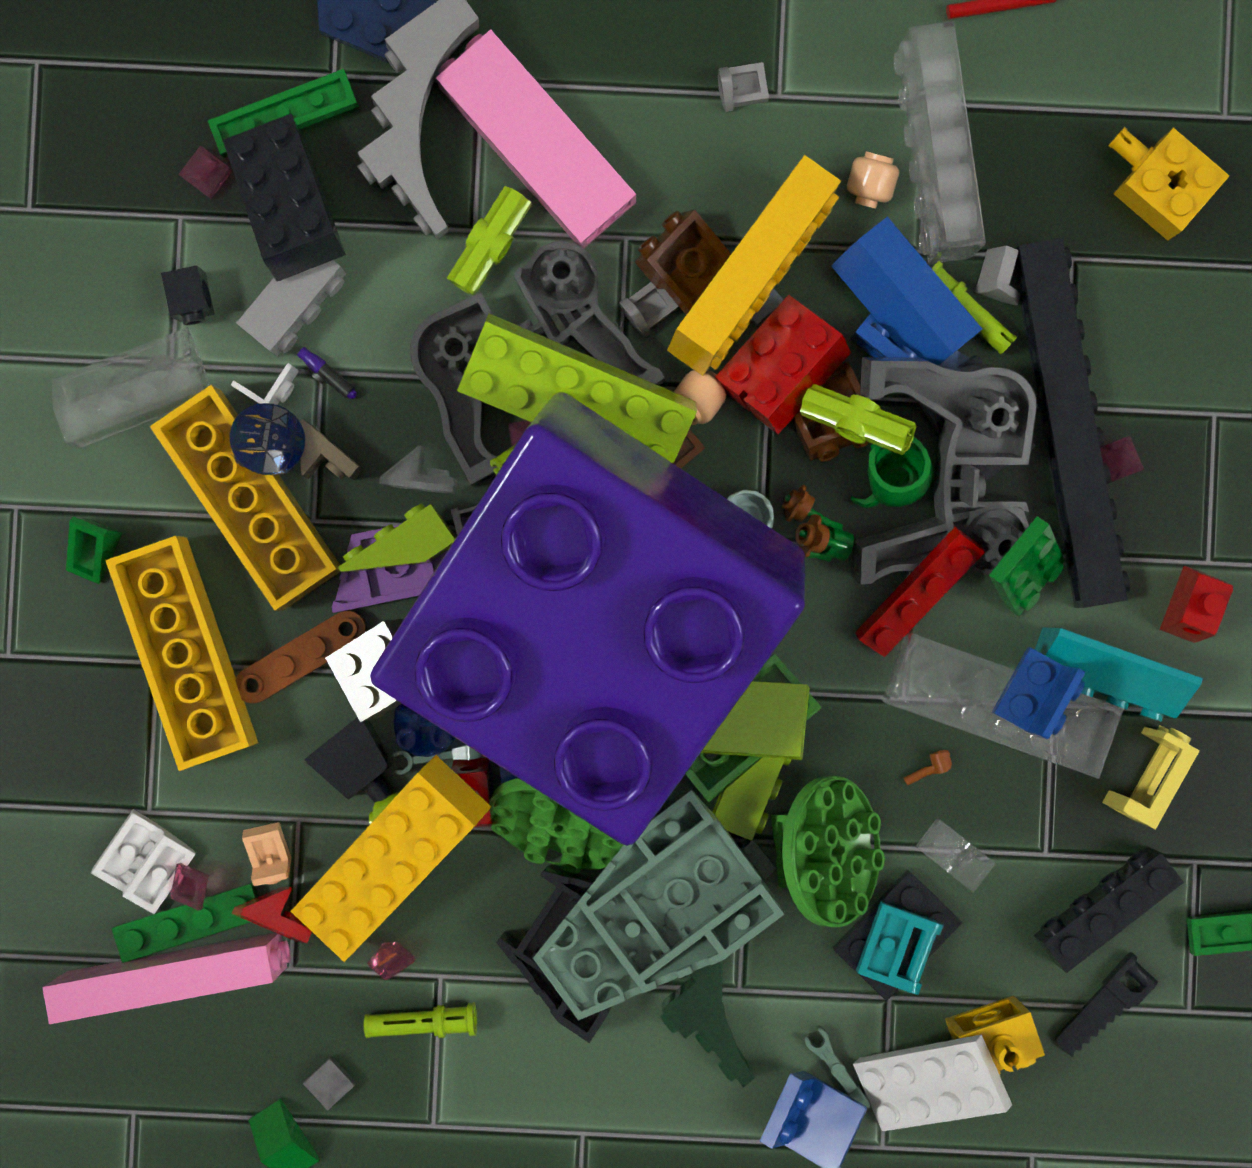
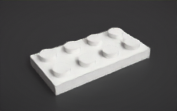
(932, 1083)

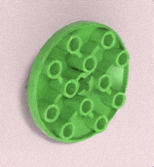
(539, 824)
(828, 851)

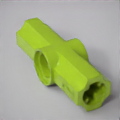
(489, 241)
(858, 419)

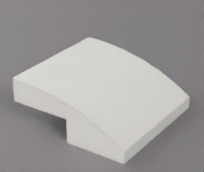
(142, 861)

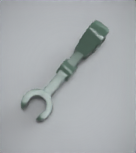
(459, 753)
(837, 1068)

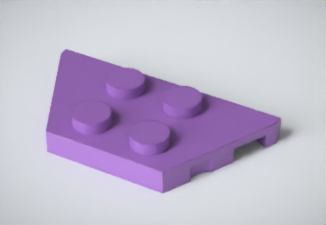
(380, 585)

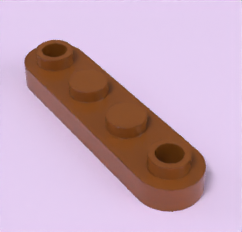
(298, 657)

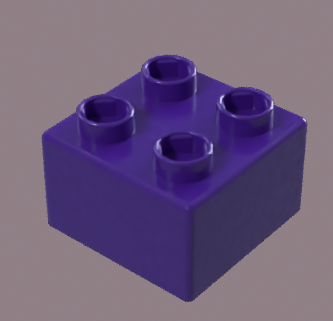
(594, 620)

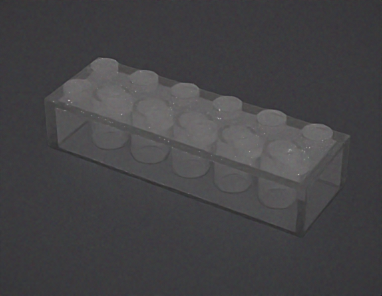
(939, 143)
(965, 689)

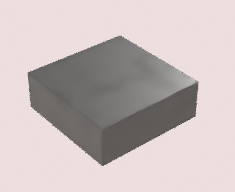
(329, 1083)

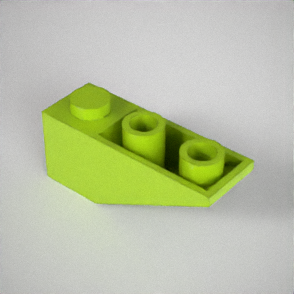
(413, 542)
(743, 802)

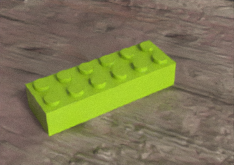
(525, 370)

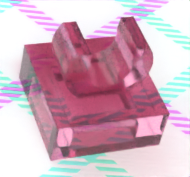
(205, 172)

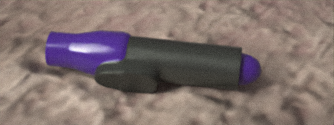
(325, 374)

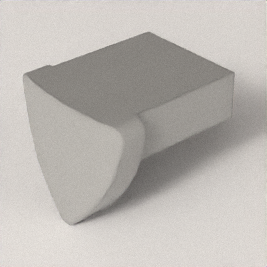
(742, 85)
(996, 275)
(648, 308)

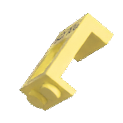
(1142, 804)

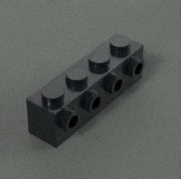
(1108, 908)

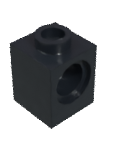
(188, 295)

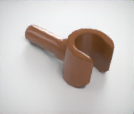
(940, 763)

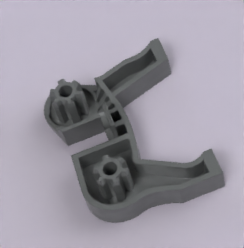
(563, 296)
(986, 423)

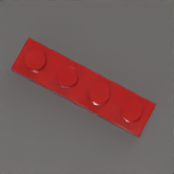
(920, 592)

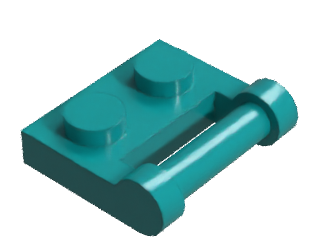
(888, 944)

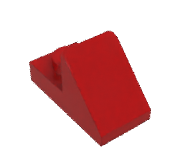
(266, 913)

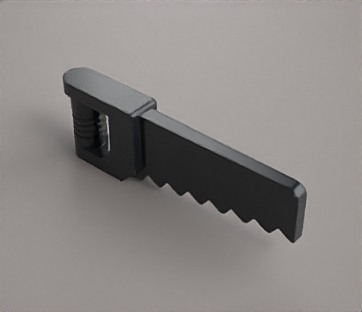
(1106, 1004)

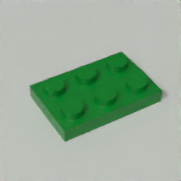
(1028, 567)

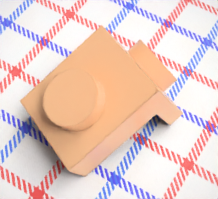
(267, 854)

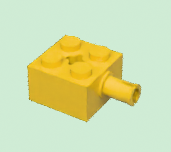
(1153, 168)
(1005, 1029)

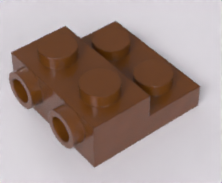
(683, 258)
(819, 439)

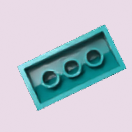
(1121, 674)

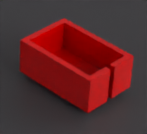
(782, 362)

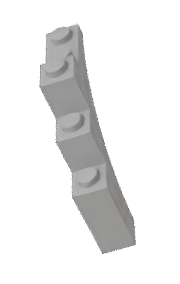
(419, 51)

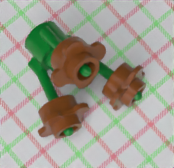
(820, 535)

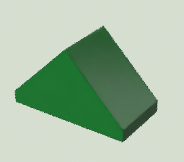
(89, 547)
(281, 1139)

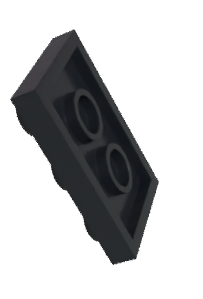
(909, 895)

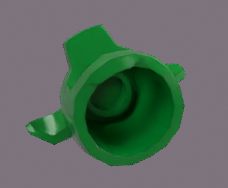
(897, 478)

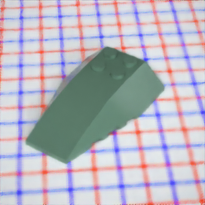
(658, 912)

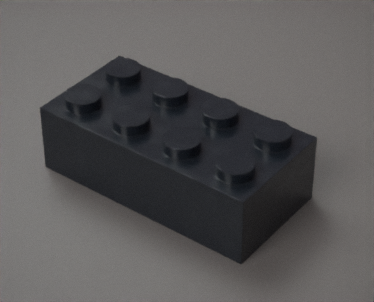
(283, 198)

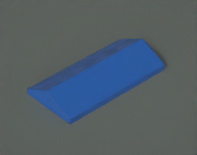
(905, 294)

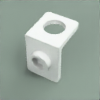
(280, 390)

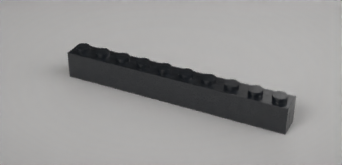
(1070, 424)

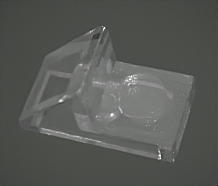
(408, 475)
(955, 855)

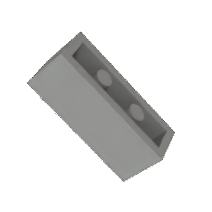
(289, 305)

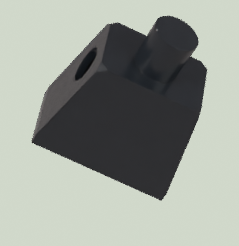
(354, 761)

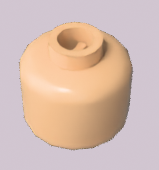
(872, 179)
(705, 391)

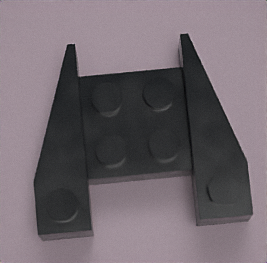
(566, 895)

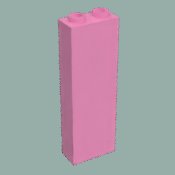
(535, 138)
(166, 977)

